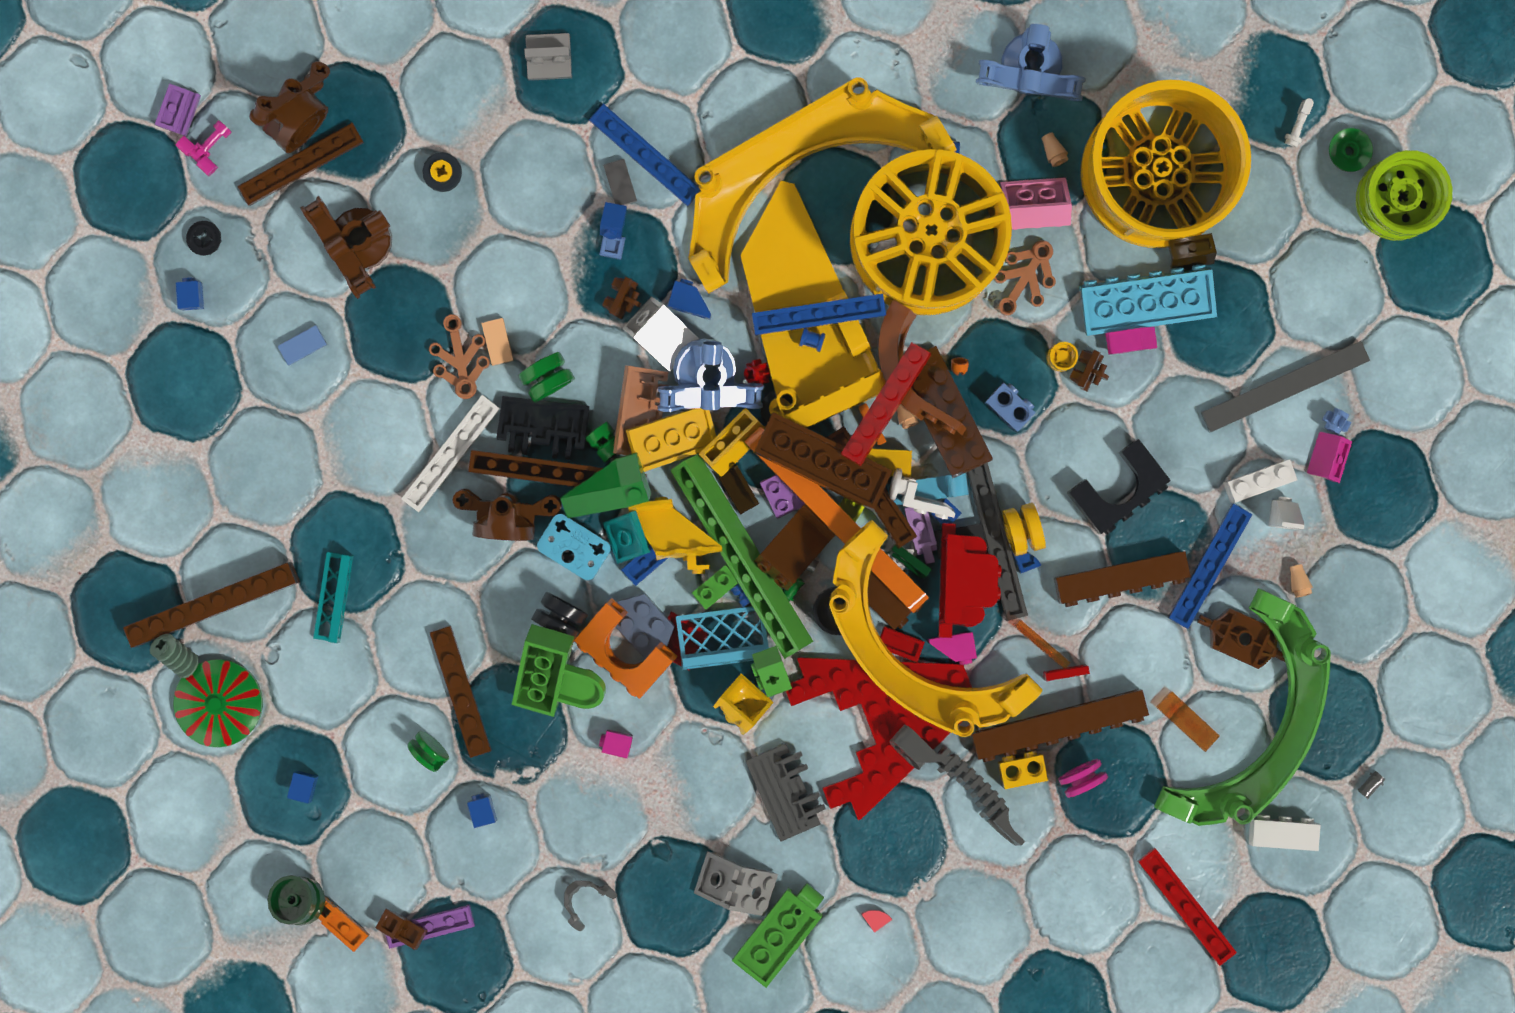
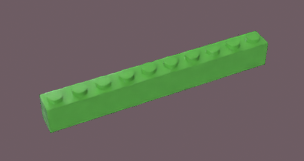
(740, 555)

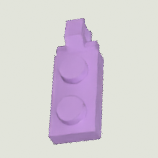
(925, 540)

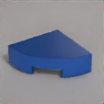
(1026, 562)

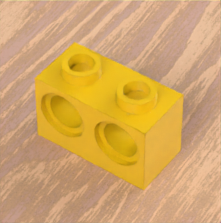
(1023, 776)

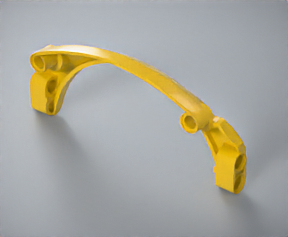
(929, 700)

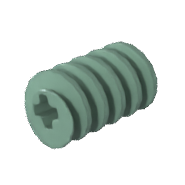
(174, 655)

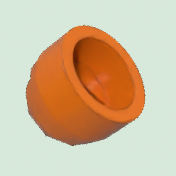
(959, 365)

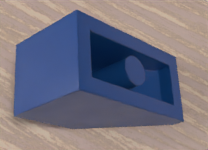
(688, 300)

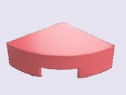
(876, 919)

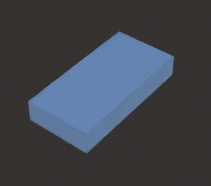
(302, 345)

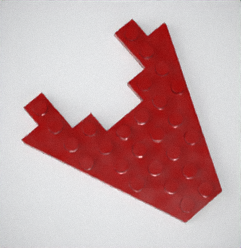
(880, 762)

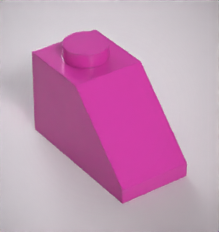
(958, 648)

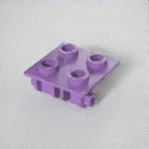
(780, 496)

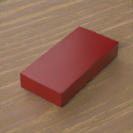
(902, 644)
(1066, 672)

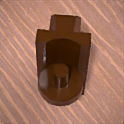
(625, 298)
(1092, 370)

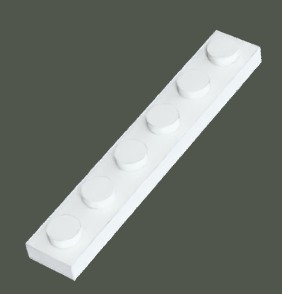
(450, 453)

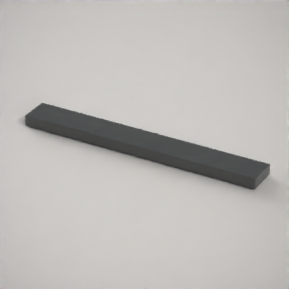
(1285, 386)
(997, 541)

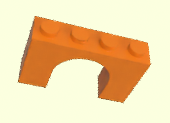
(596, 642)

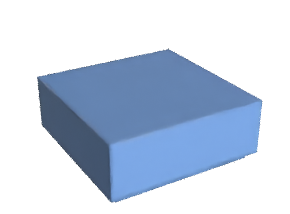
(612, 247)

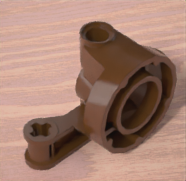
(295, 112)
(361, 257)
(505, 523)

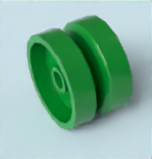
(544, 373)

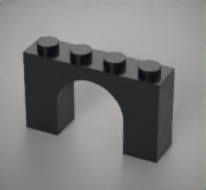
(1149, 480)

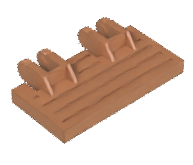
(637, 403)

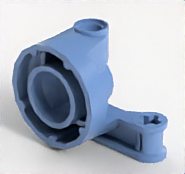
(1045, 81)
(711, 395)

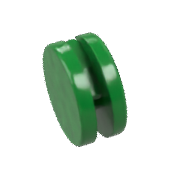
(428, 751)

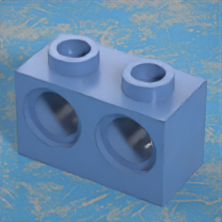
(1005, 412)

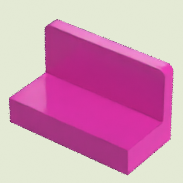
(1329, 456)

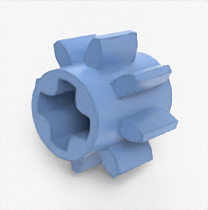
(1336, 421)

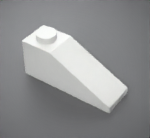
(1285, 514)

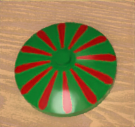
(218, 703)

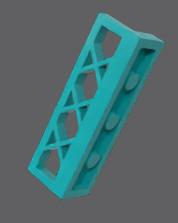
(340, 600)

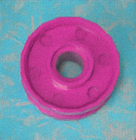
(1083, 778)

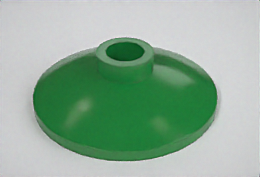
(1361, 150)

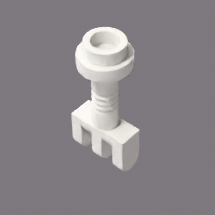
(1304, 110)

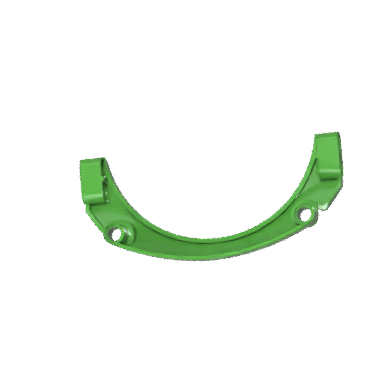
(1275, 767)

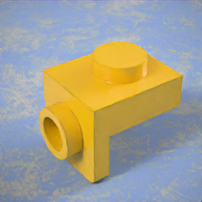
(692, 565)

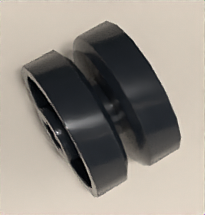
(823, 614)
(560, 615)

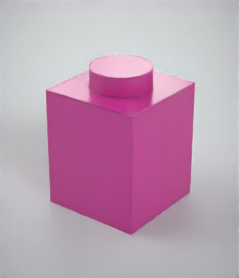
(616, 743)

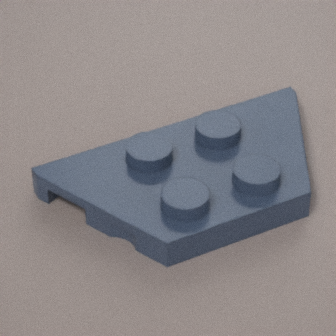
(644, 624)

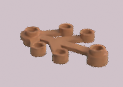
(1026, 275)
(460, 360)

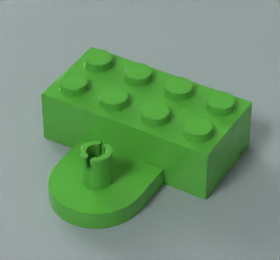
(548, 678)

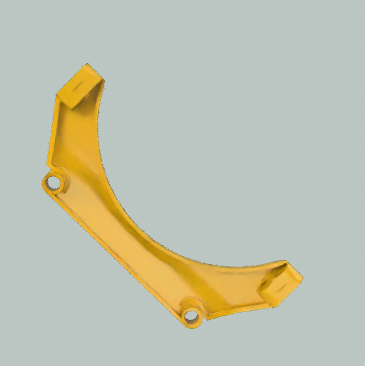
(825, 123)

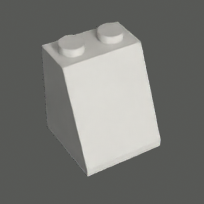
(659, 332)

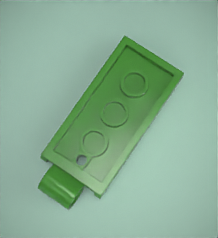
(779, 934)

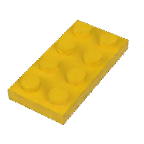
(671, 437)

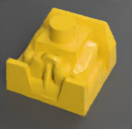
(743, 704)

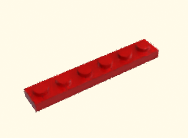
(886, 404)
(1187, 906)

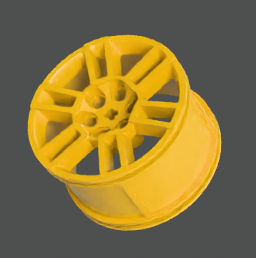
(1205, 109)
(958, 168)

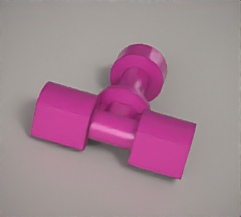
(200, 152)

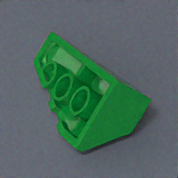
(612, 488)

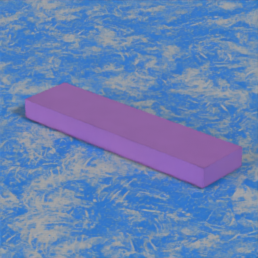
(441, 923)

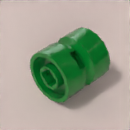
(605, 451)

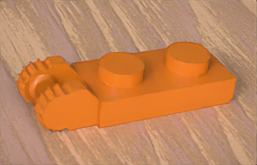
(343, 926)

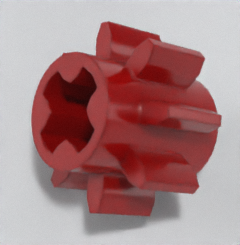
(757, 372)

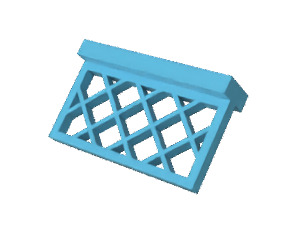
(719, 657)

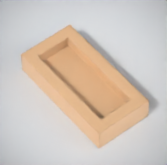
(497, 341)

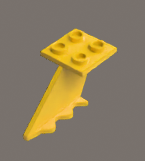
(671, 532)

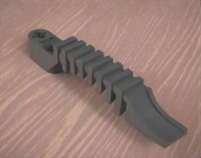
(918, 753)

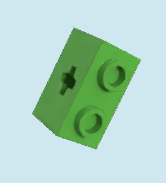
(715, 587)
(771, 672)

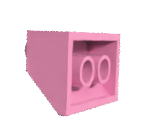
(1038, 203)

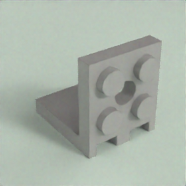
(735, 885)

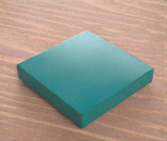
(626, 537)

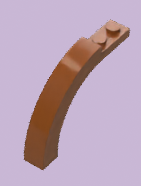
(891, 347)

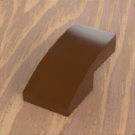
(401, 928)

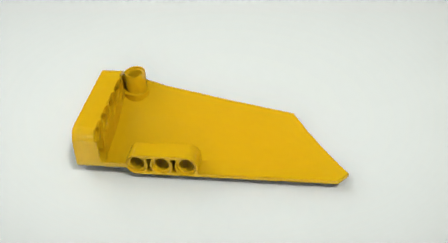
(791, 269)

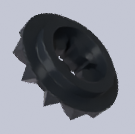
(198, 229)

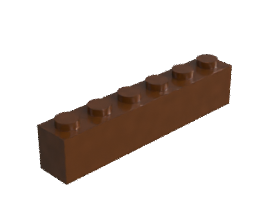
(1122, 577)

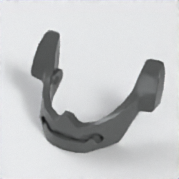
(573, 888)

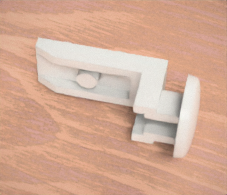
(907, 487)

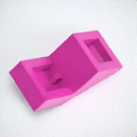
(1131, 340)

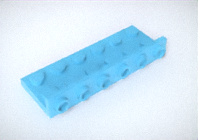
(1148, 300)

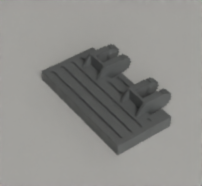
(782, 793)

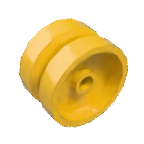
(1023, 528)

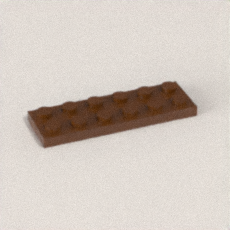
(938, 388)
(821, 461)

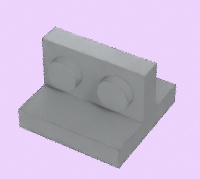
(548, 56)

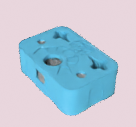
(578, 540)

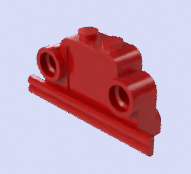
(966, 580)

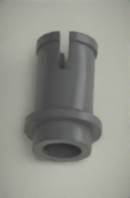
(1371, 784)

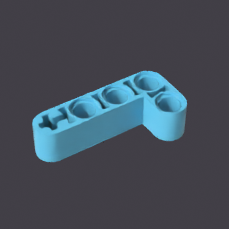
(938, 487)

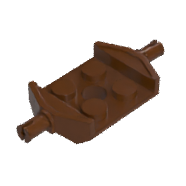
(1225, 638)

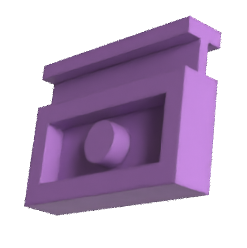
(177, 110)

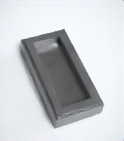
(620, 182)

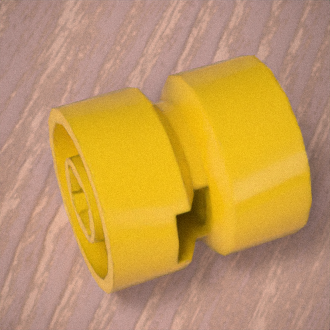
(1062, 356)

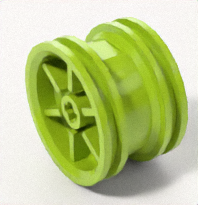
(1435, 192)

